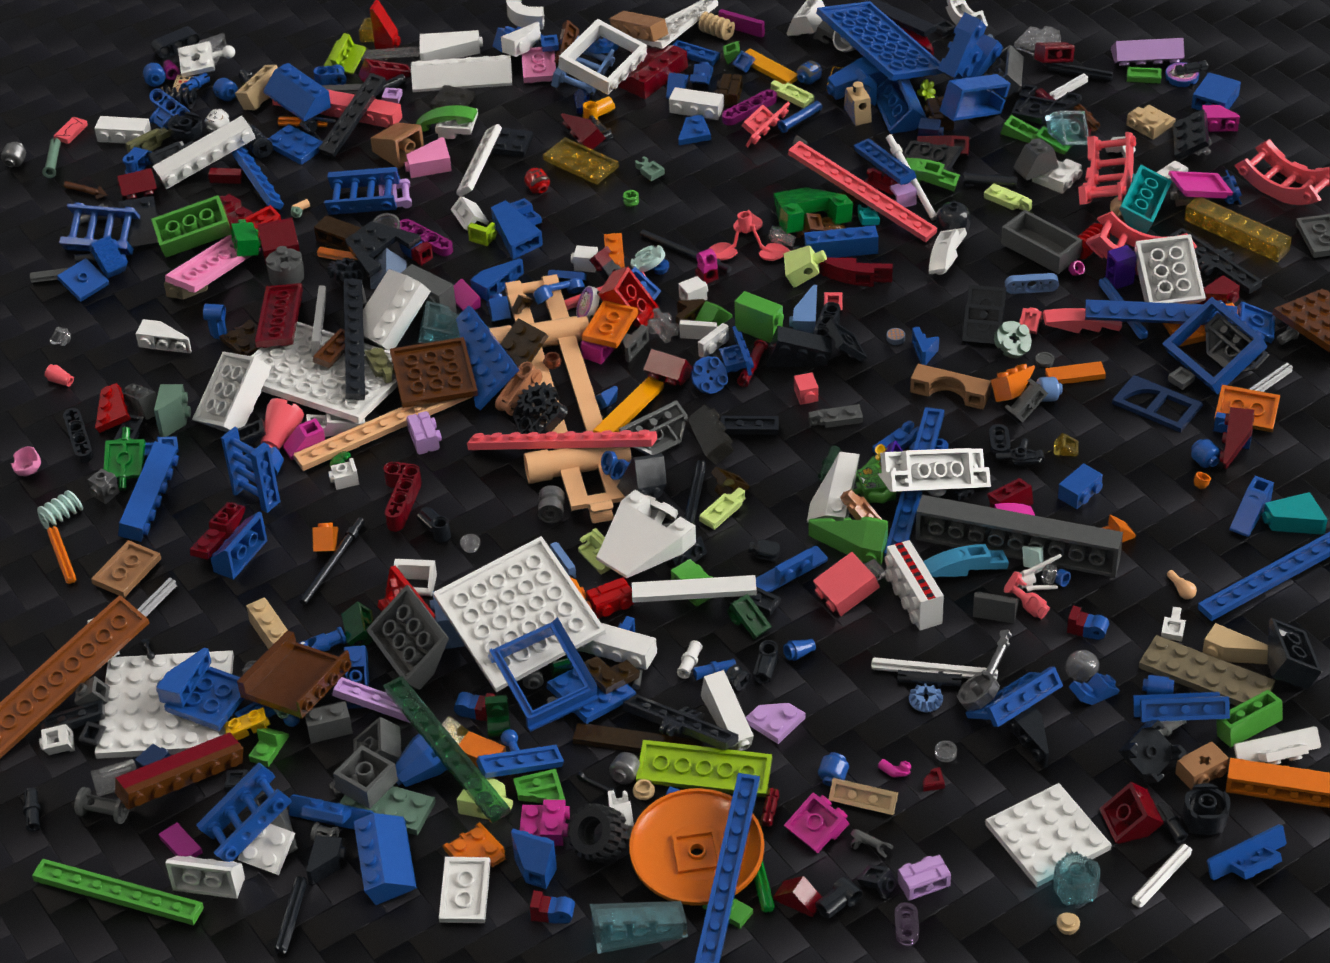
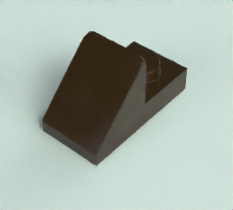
(688, 309)
(728, 481)

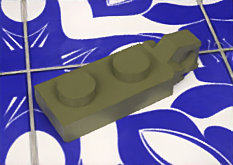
(149, 140)
(379, 364)

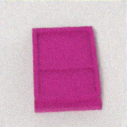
(1200, 184)

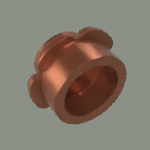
(552, 360)

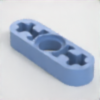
(1025, 279)

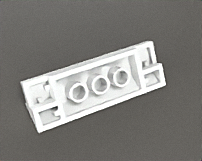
(461, 73)
(934, 469)

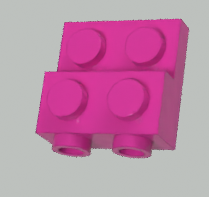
(546, 820)
(817, 822)

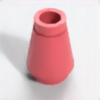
(57, 375)

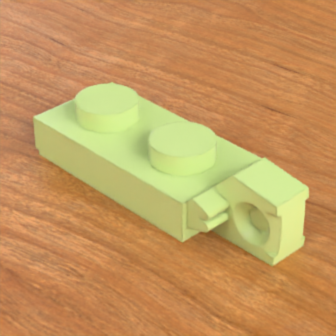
(792, 93)
(1007, 198)
(722, 508)

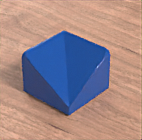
(607, 397)

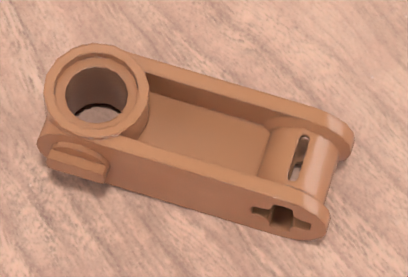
(527, 375)

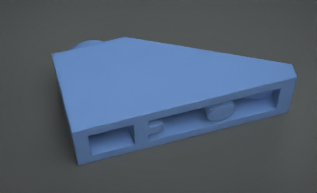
(805, 312)

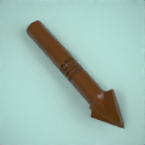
(98, 192)

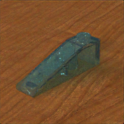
(438, 323)

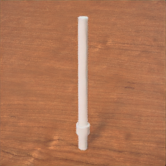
(897, 151)

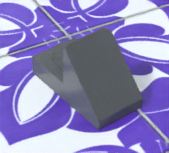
(634, 343)

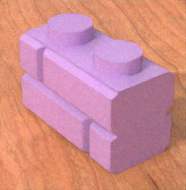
(423, 432)
(924, 877)

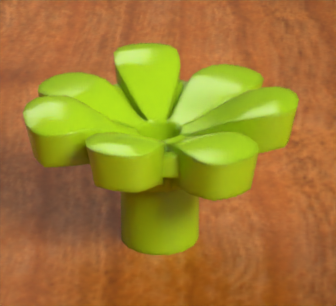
(926, 89)

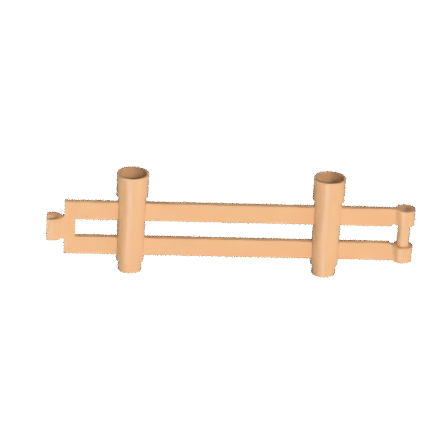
(567, 462)

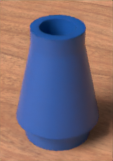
(798, 648)

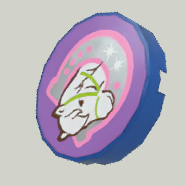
(1180, 80)

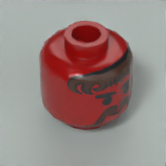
(537, 180)

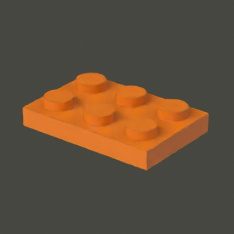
(610, 324)
(1263, 403)

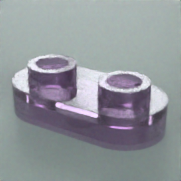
(906, 926)

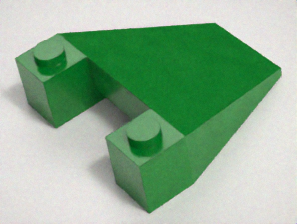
(793, 204)

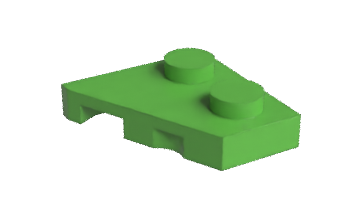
(539, 787)

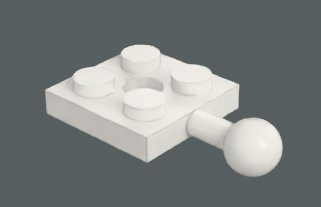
(206, 58)

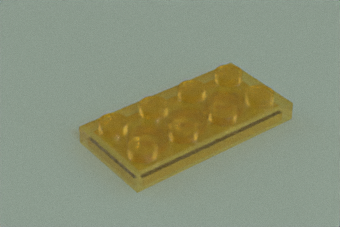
(581, 160)

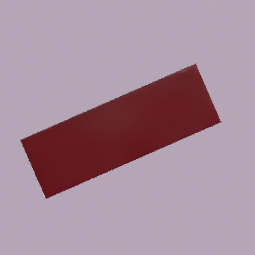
(226, 175)

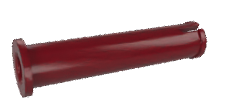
(759, 348)

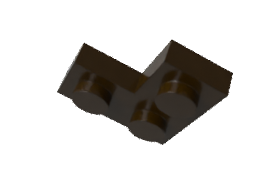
(611, 678)

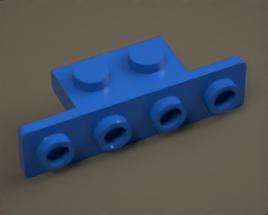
(738, 355)
(791, 569)
(325, 811)
(1249, 856)

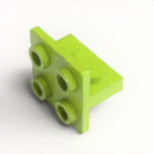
(346, 54)

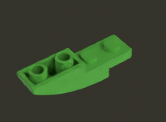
(933, 173)

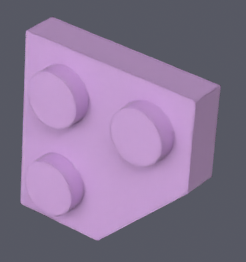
(775, 720)

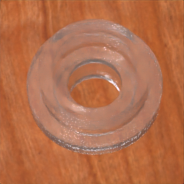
(470, 543)

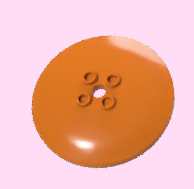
(676, 826)

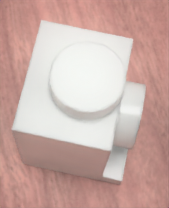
(344, 475)
(58, 733)

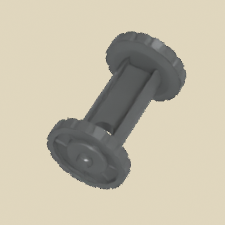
(101, 805)

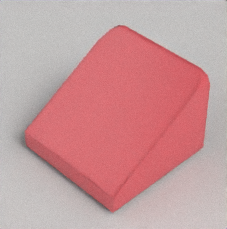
(833, 297)

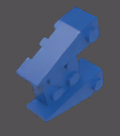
(971, 50)

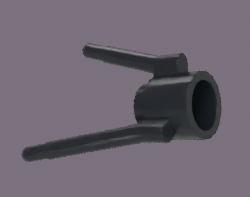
(311, 125)

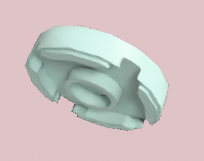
(648, 258)

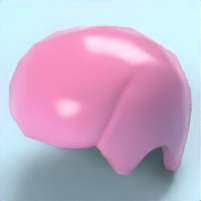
(26, 461)

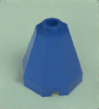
(418, 763)

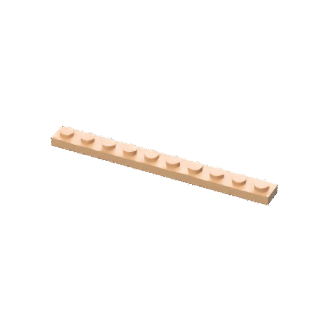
(365, 433)

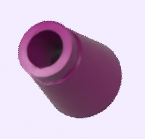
(170, 69)

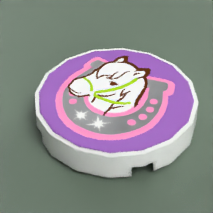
(588, 302)

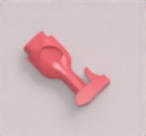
(1030, 601)

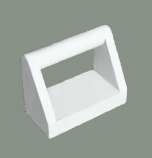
(419, 570)

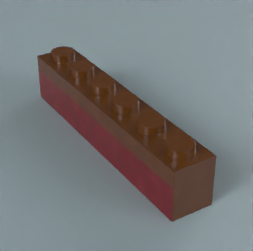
(178, 770)

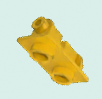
(255, 720)

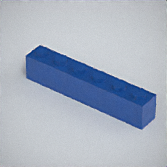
(148, 491)

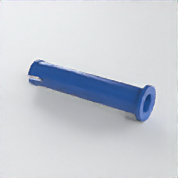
(796, 118)

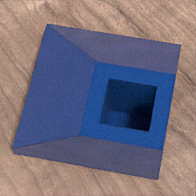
(534, 857)

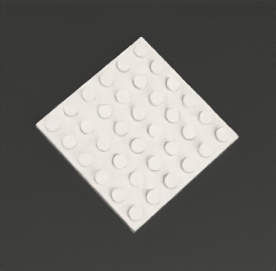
(513, 599)
(138, 717)

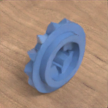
(918, 702)

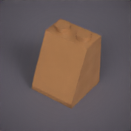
(397, 141)

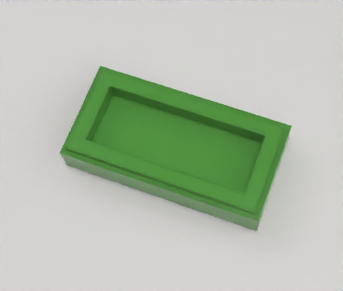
(1143, 75)

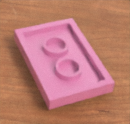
(538, 65)

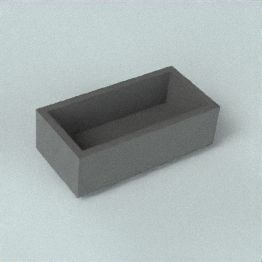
(1041, 241)

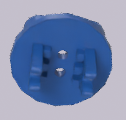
(716, 370)

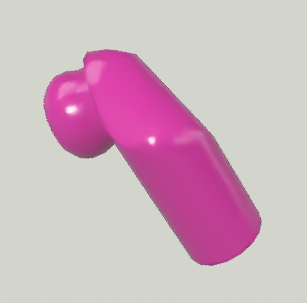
(895, 771)

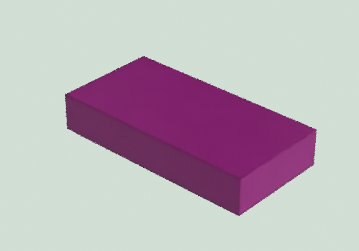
(179, 841)

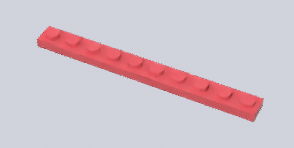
(862, 191)
(569, 439)

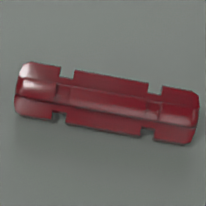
(769, 807)

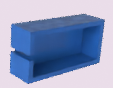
(974, 97)

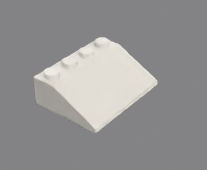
(1169, 270)
(392, 309)
(232, 391)

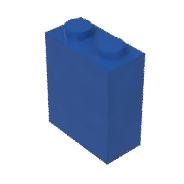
(1216, 91)

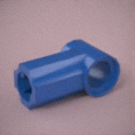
(215, 316)

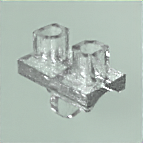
(662, 325)

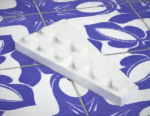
(681, 21)

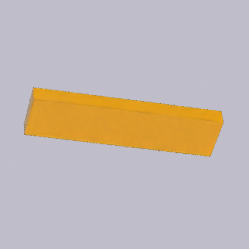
(772, 68)

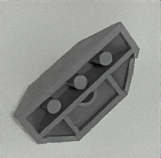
(1227, 341)
(667, 422)

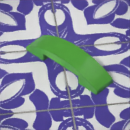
(461, 114)

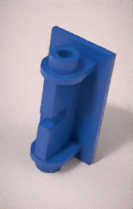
(1231, 182)

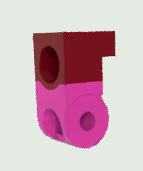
(707, 263)

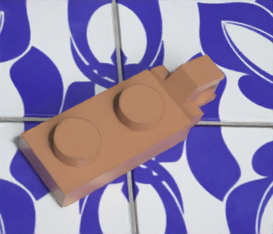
(858, 505)

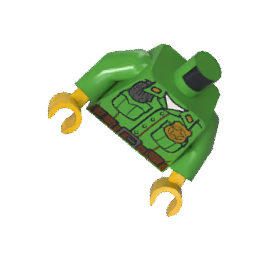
(870, 484)

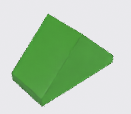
(713, 313)

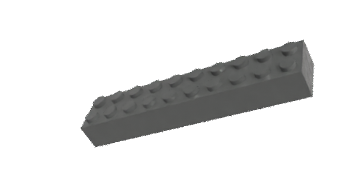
(966, 524)

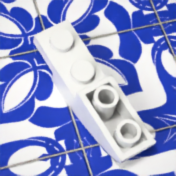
(944, 250)

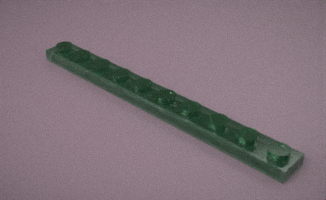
(447, 749)

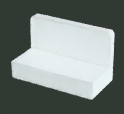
(468, 212)

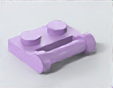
(405, 201)

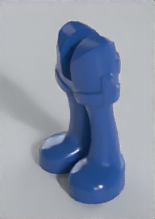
(613, 466)

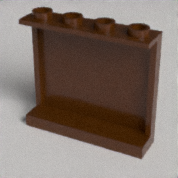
(292, 676)

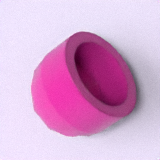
(1080, 268)

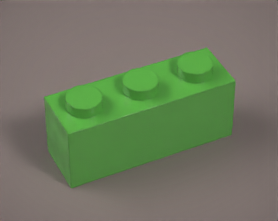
(1250, 718)

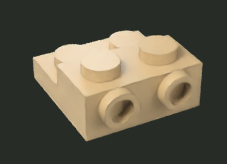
(1149, 121)

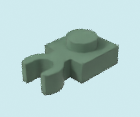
(649, 170)

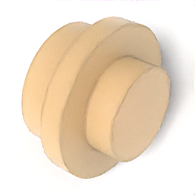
(643, 789)
(1068, 923)

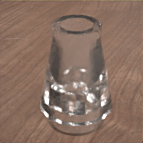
(779, 236)

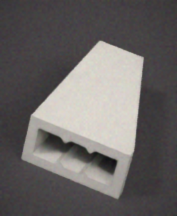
(449, 45)
(725, 708)

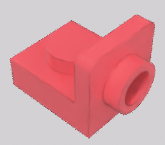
(1031, 317)

